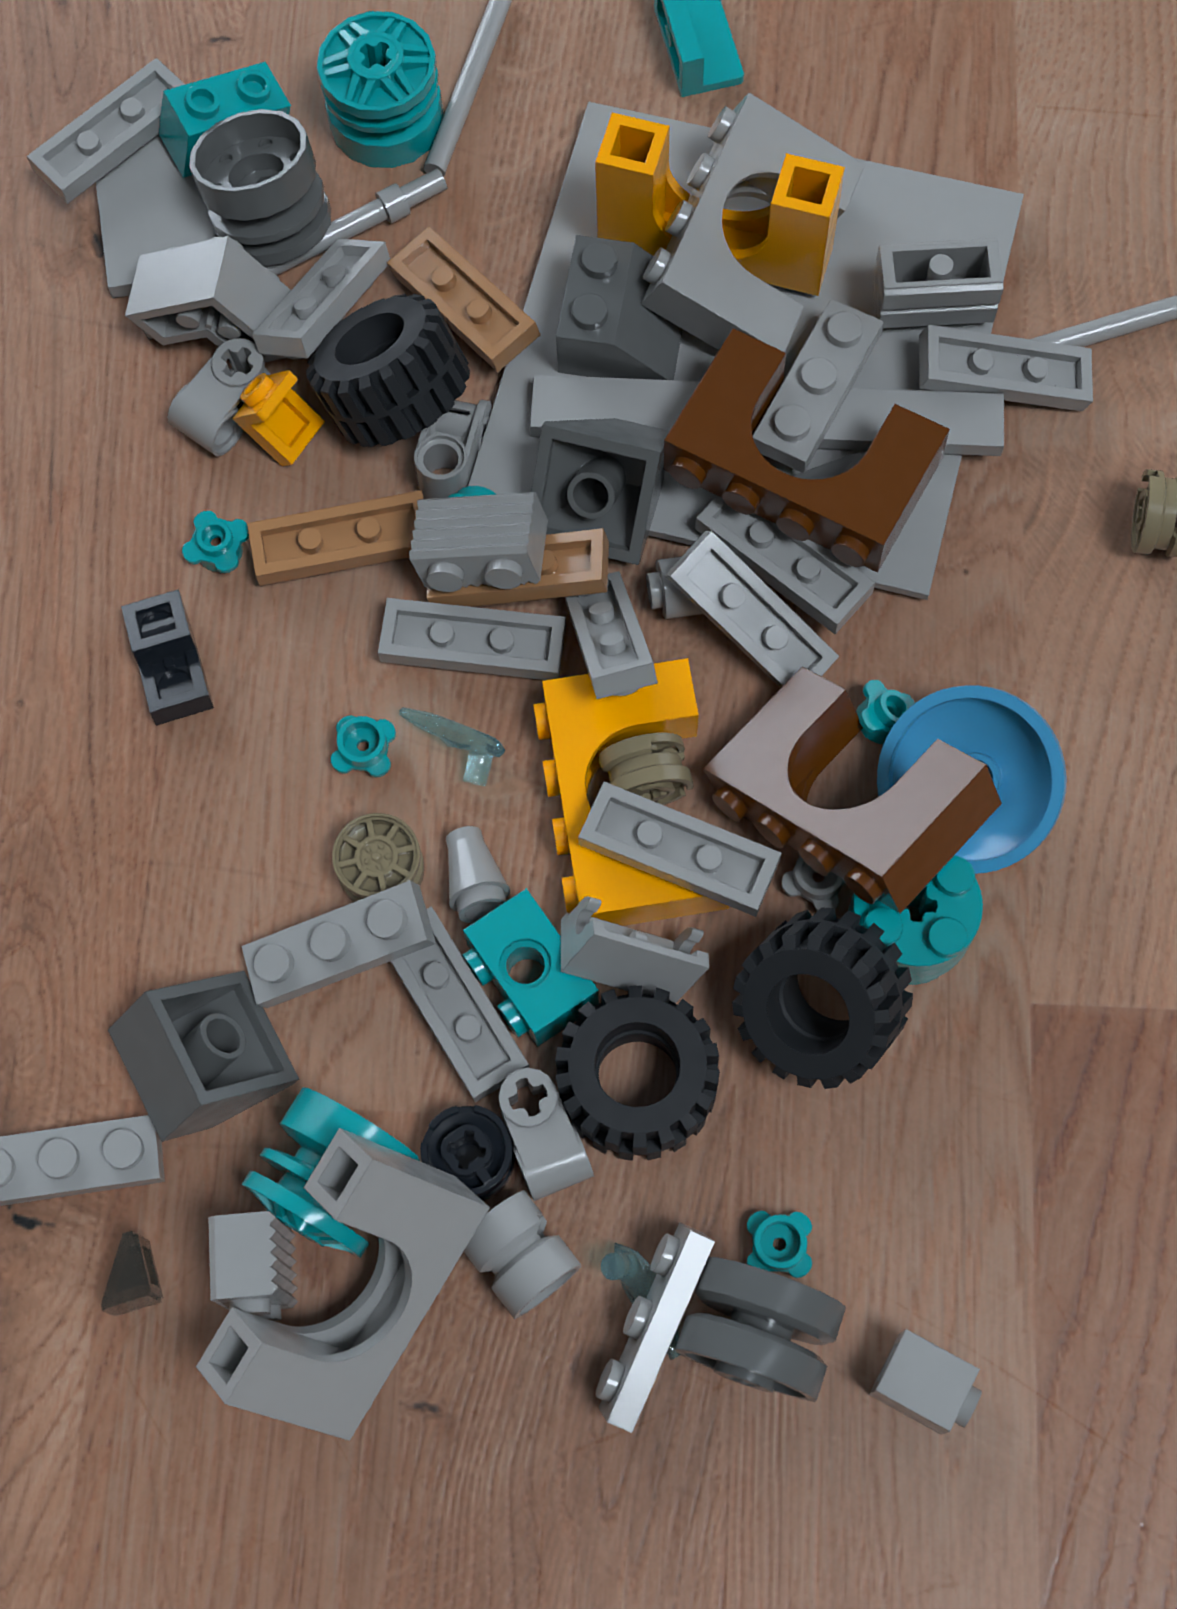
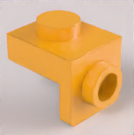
(277, 416)

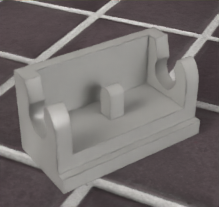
(628, 956)

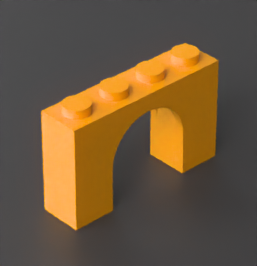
(778, 244)
(578, 733)

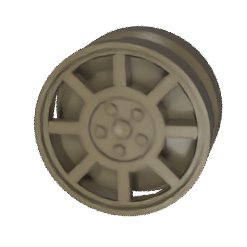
(1155, 515)
(648, 766)
(376, 855)

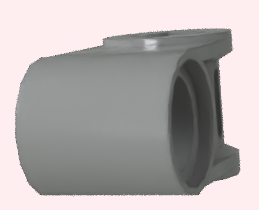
(212, 398)
(451, 444)
(546, 1143)

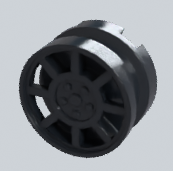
(472, 1147)

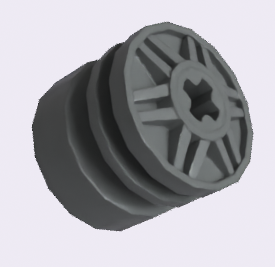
(262, 185)

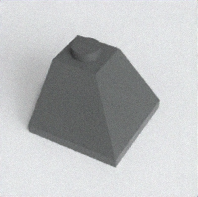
(601, 478)

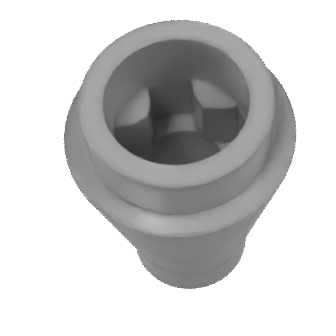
(474, 877)

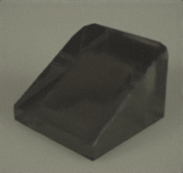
(133, 1277)

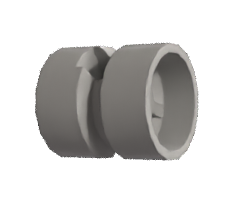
(519, 1254)

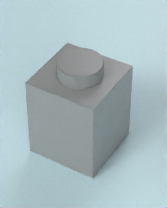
(927, 1384)

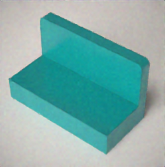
(699, 45)

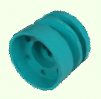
(380, 88)
(313, 1124)

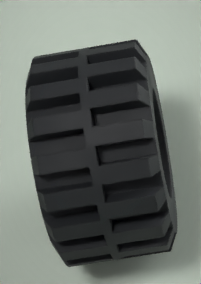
(388, 370)
(646, 1020)
(796, 1034)

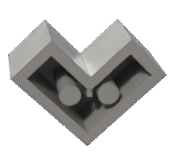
(203, 292)

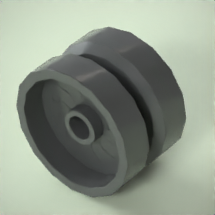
(764, 1317)

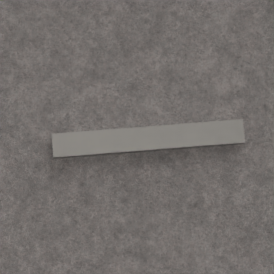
(973, 418)

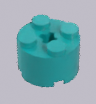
(950, 921)

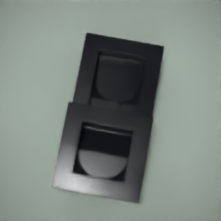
(167, 657)

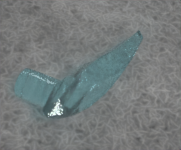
(458, 736)
(635, 1277)

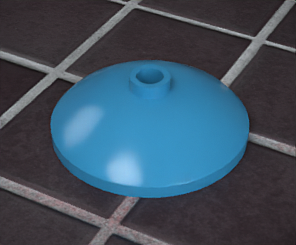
(1014, 746)

